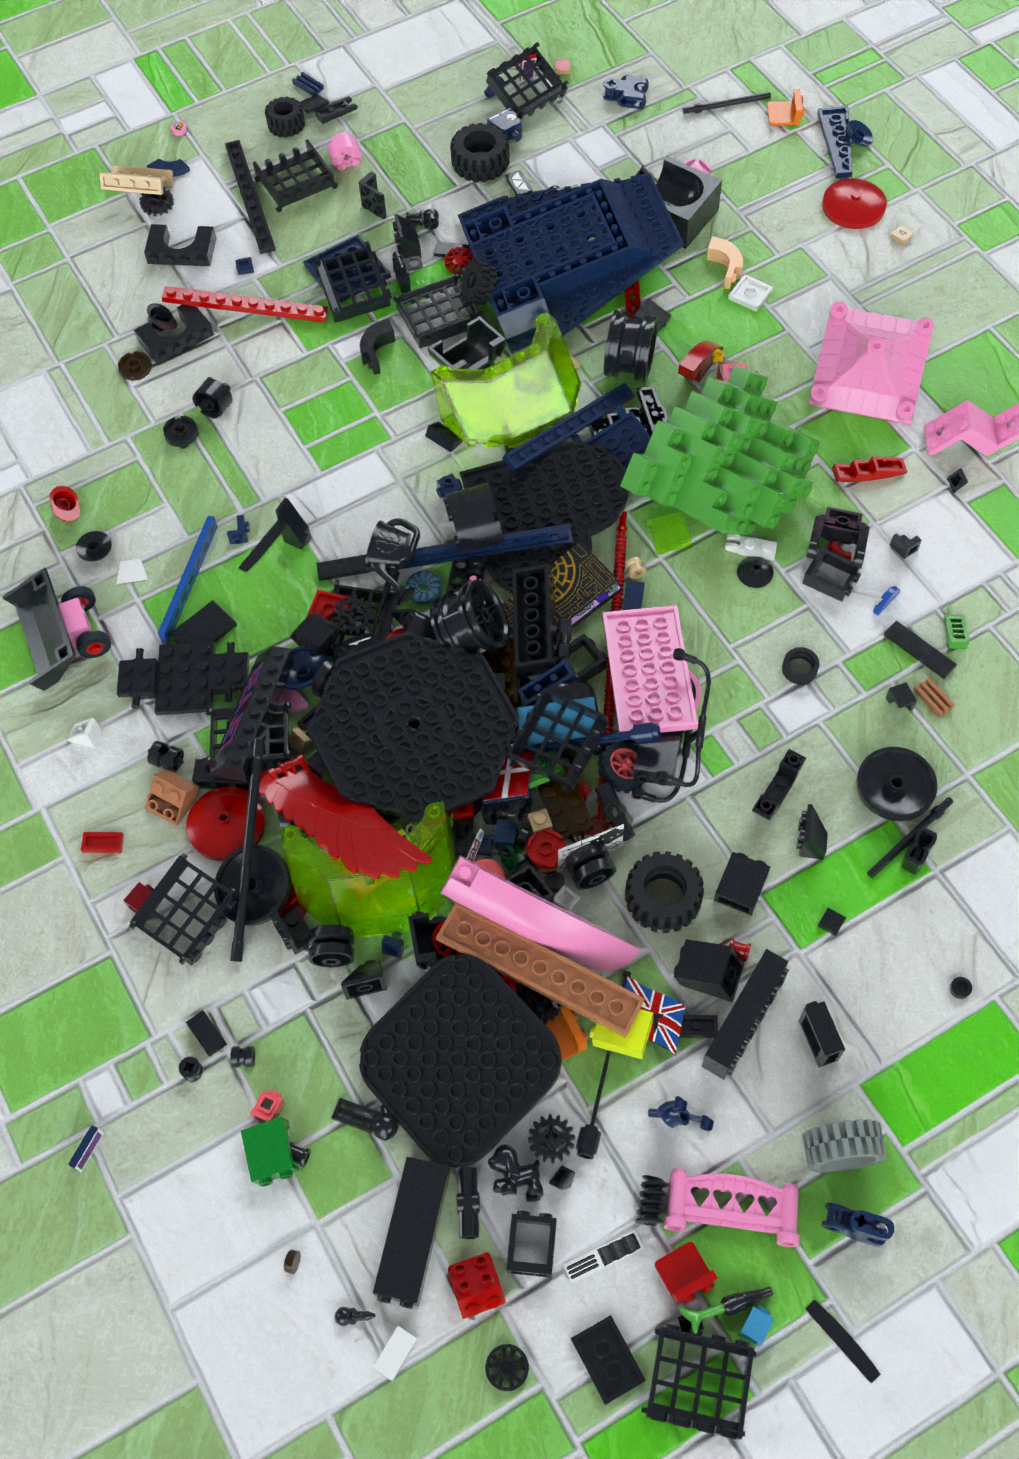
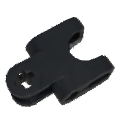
(515, 810)

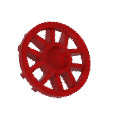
(457, 260)

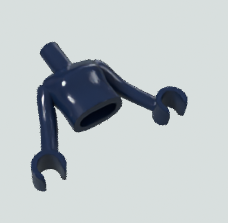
(676, 1113)

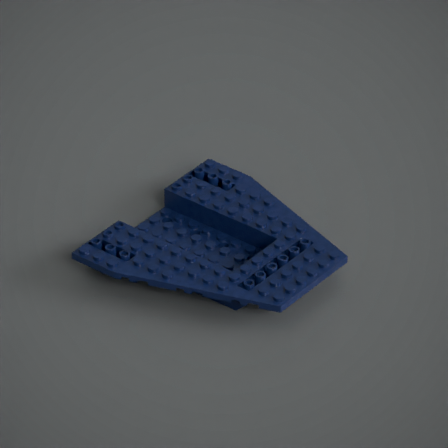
(630, 240)

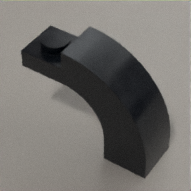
(374, 338)

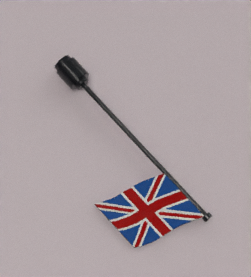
(666, 1035)

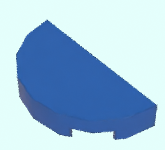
(887, 598)

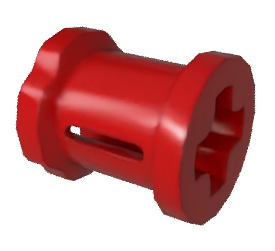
(741, 949)

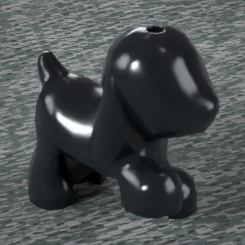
(506, 1162)

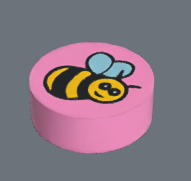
(178, 128)

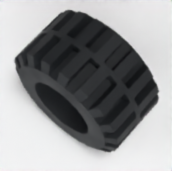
(285, 117)

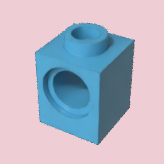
(757, 1325)

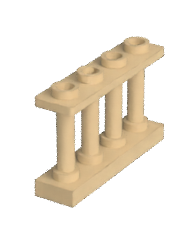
(136, 179)

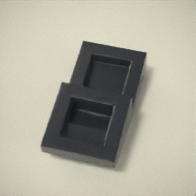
(206, 1033)

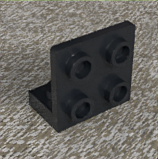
(370, 196)
(291, 929)

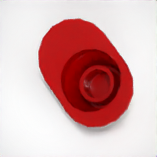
(64, 503)

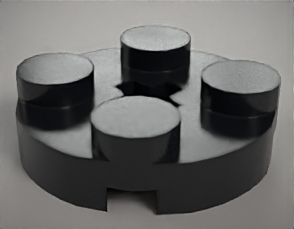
(182, 439)

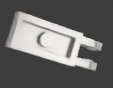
(751, 546)

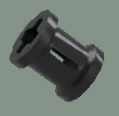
(416, 218)
(300, 1154)

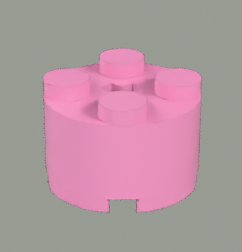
(344, 151)

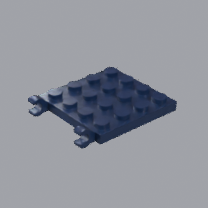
(621, 437)

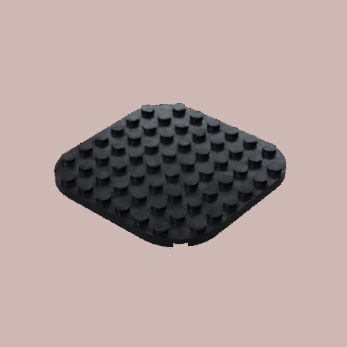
(460, 1060)

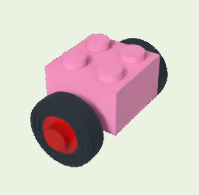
(83, 639)

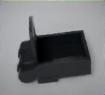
(401, 267)

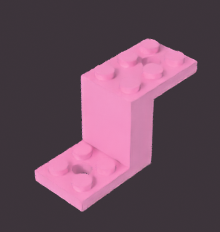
(974, 427)

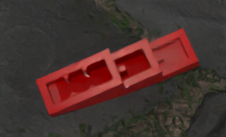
(870, 470)

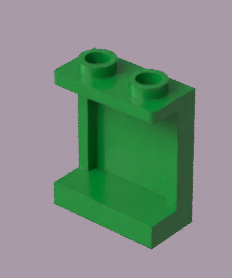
(268, 1151)

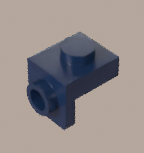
(240, 535)

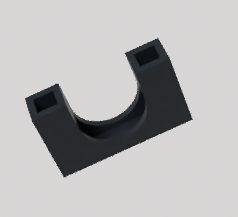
(196, 254)
(165, 348)

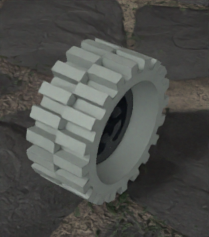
(844, 1146)

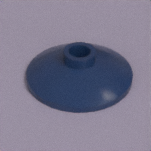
(859, 133)

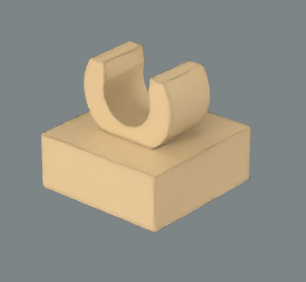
(299, 741)

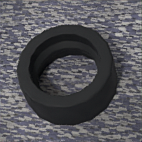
(800, 678)

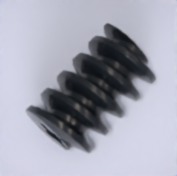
(651, 1201)

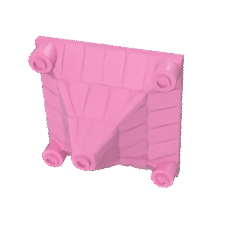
(871, 364)

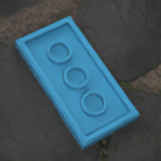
(560, 731)

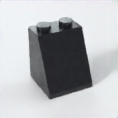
(709, 969)

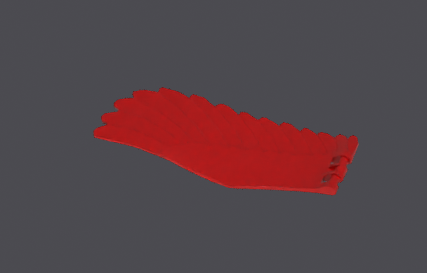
(344, 827)

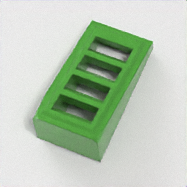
(956, 643)

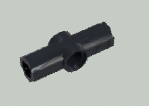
(609, 800)
(468, 1203)

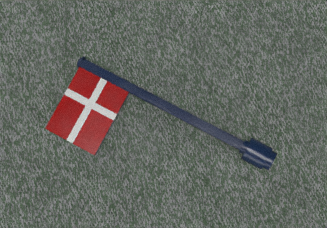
(515, 781)

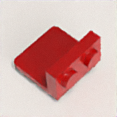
(685, 1273)
(476, 1285)

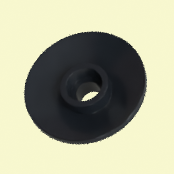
(93, 540)
(752, 577)

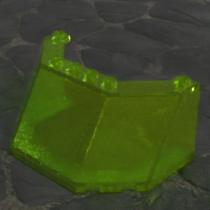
(513, 396)
(367, 903)

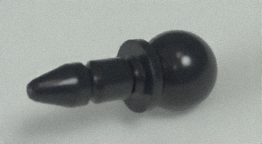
(346, 1316)

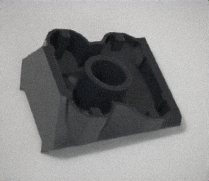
(316, 634)

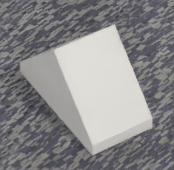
(85, 733)

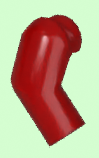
(834, 547)

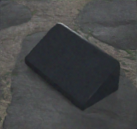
(443, 436)

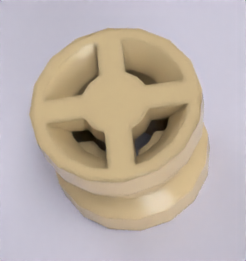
(635, 567)

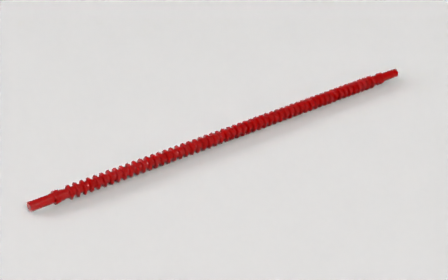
(616, 606)

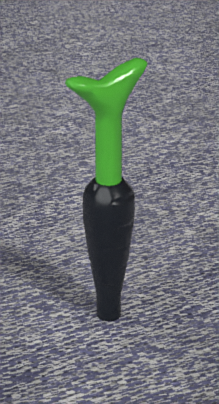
(729, 1305)

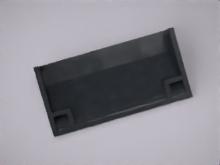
(43, 628)

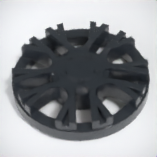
(507, 1367)

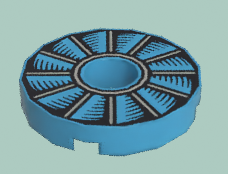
(424, 578)

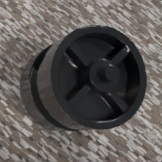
(164, 756)

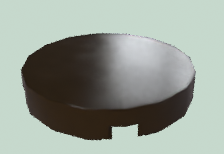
(134, 366)

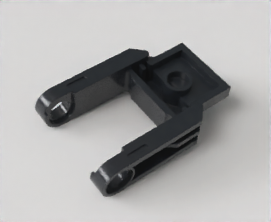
(841, 527)

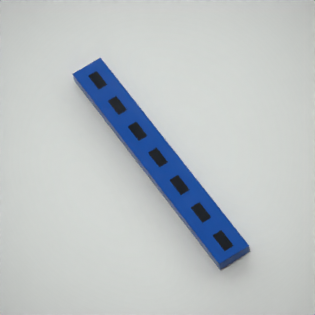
(187, 580)

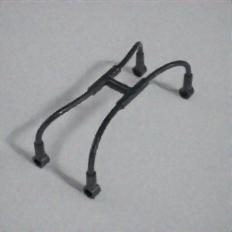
(689, 737)

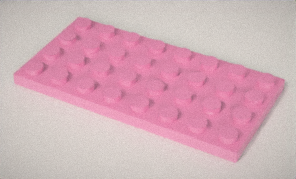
(643, 672)

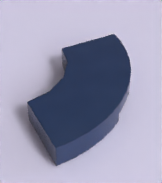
(178, 166)

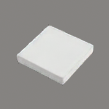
(750, 293)

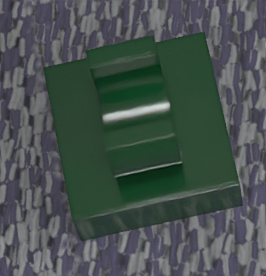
(511, 859)

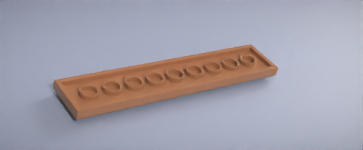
(541, 969)

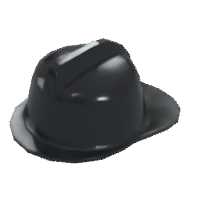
(160, 317)

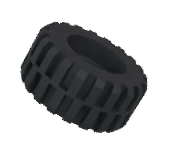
(480, 139)
(664, 867)

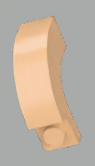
(728, 255)

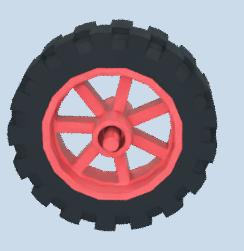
(607, 770)

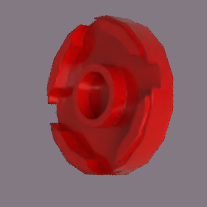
(544, 847)

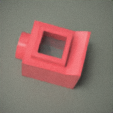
(268, 1106)

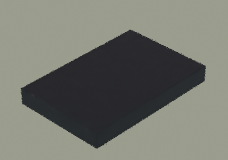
(205, 625)
(608, 1360)

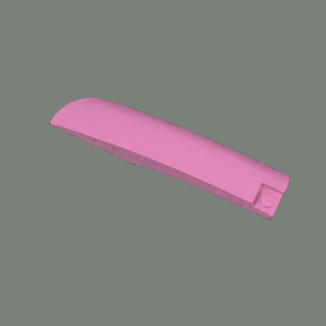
(536, 918)

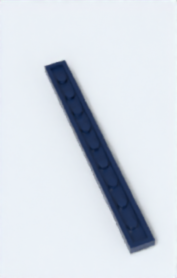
(567, 427)
(512, 542)

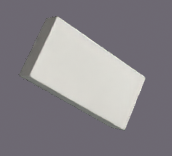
(395, 1353)

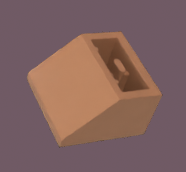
(171, 796)

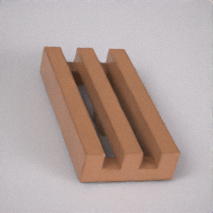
(936, 695)

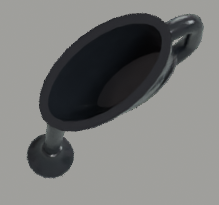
(392, 548)

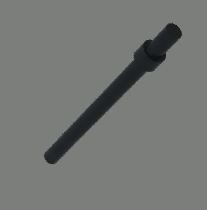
(698, 108)
(935, 813)

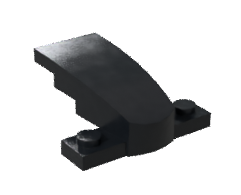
(648, 414)

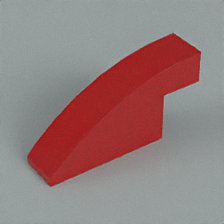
(698, 360)

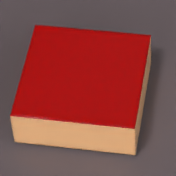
(562, 67)

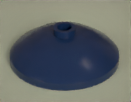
(304, 668)

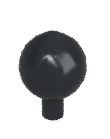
(384, 1125)

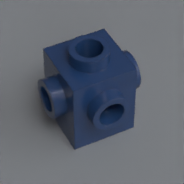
(448, 484)

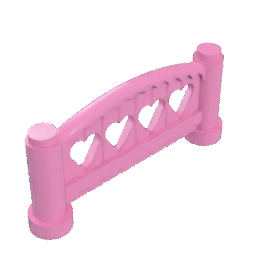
(684, 1209)

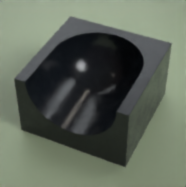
(689, 197)

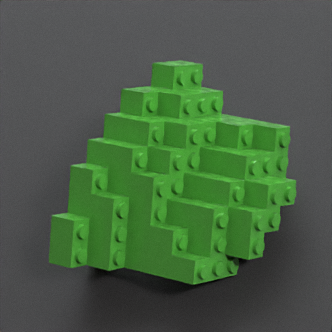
(725, 458)

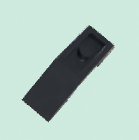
(780, 785)

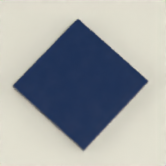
(344, 247)

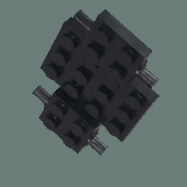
(183, 677)

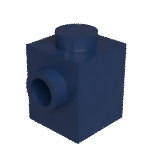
(504, 835)

